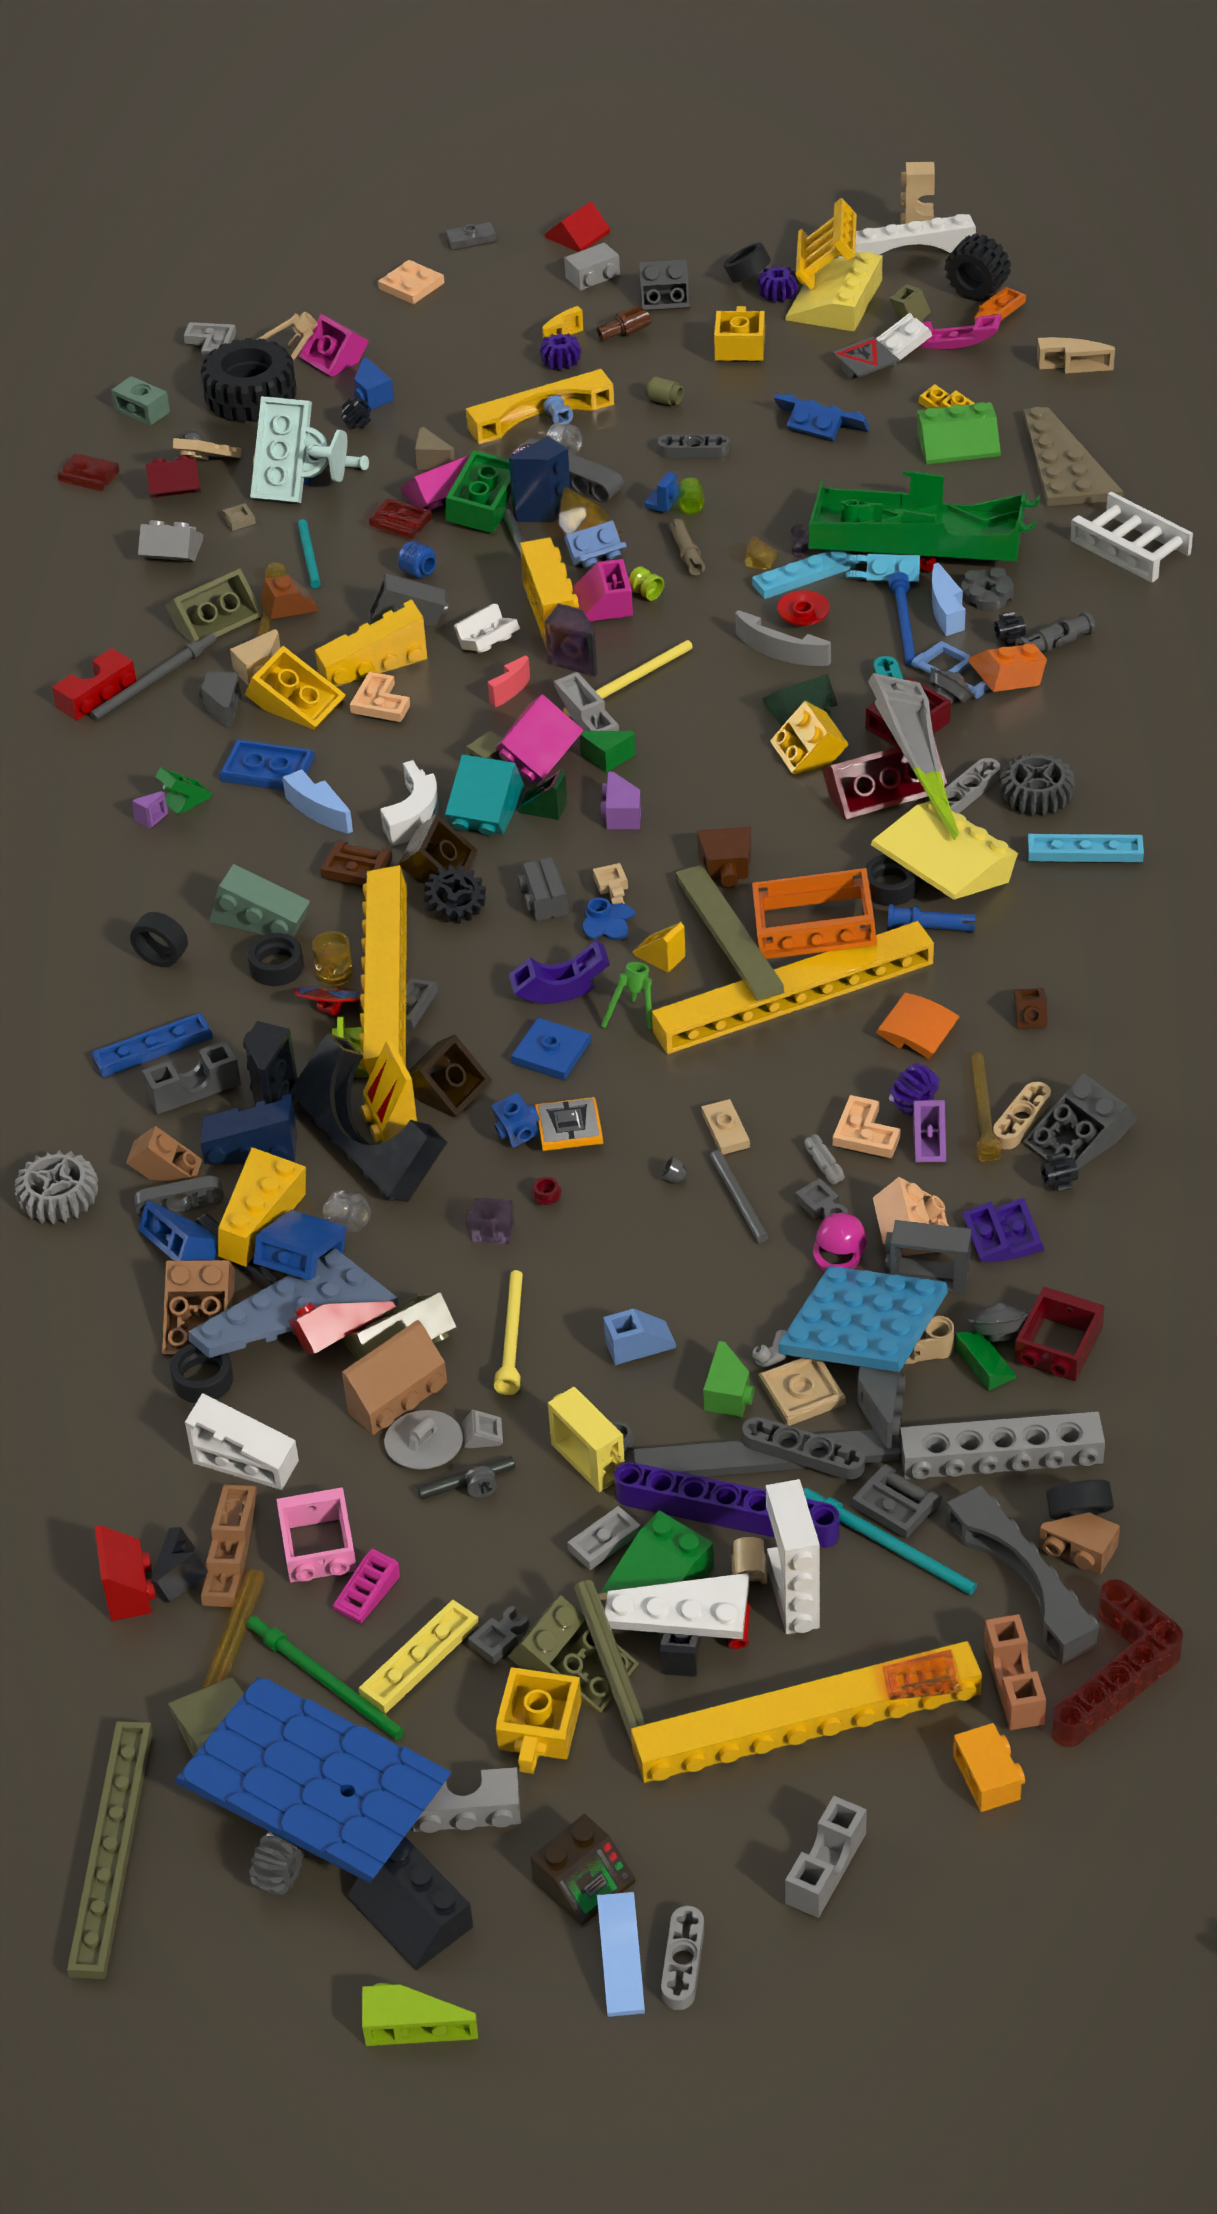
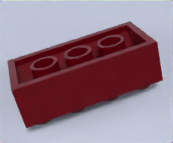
(874, 782)

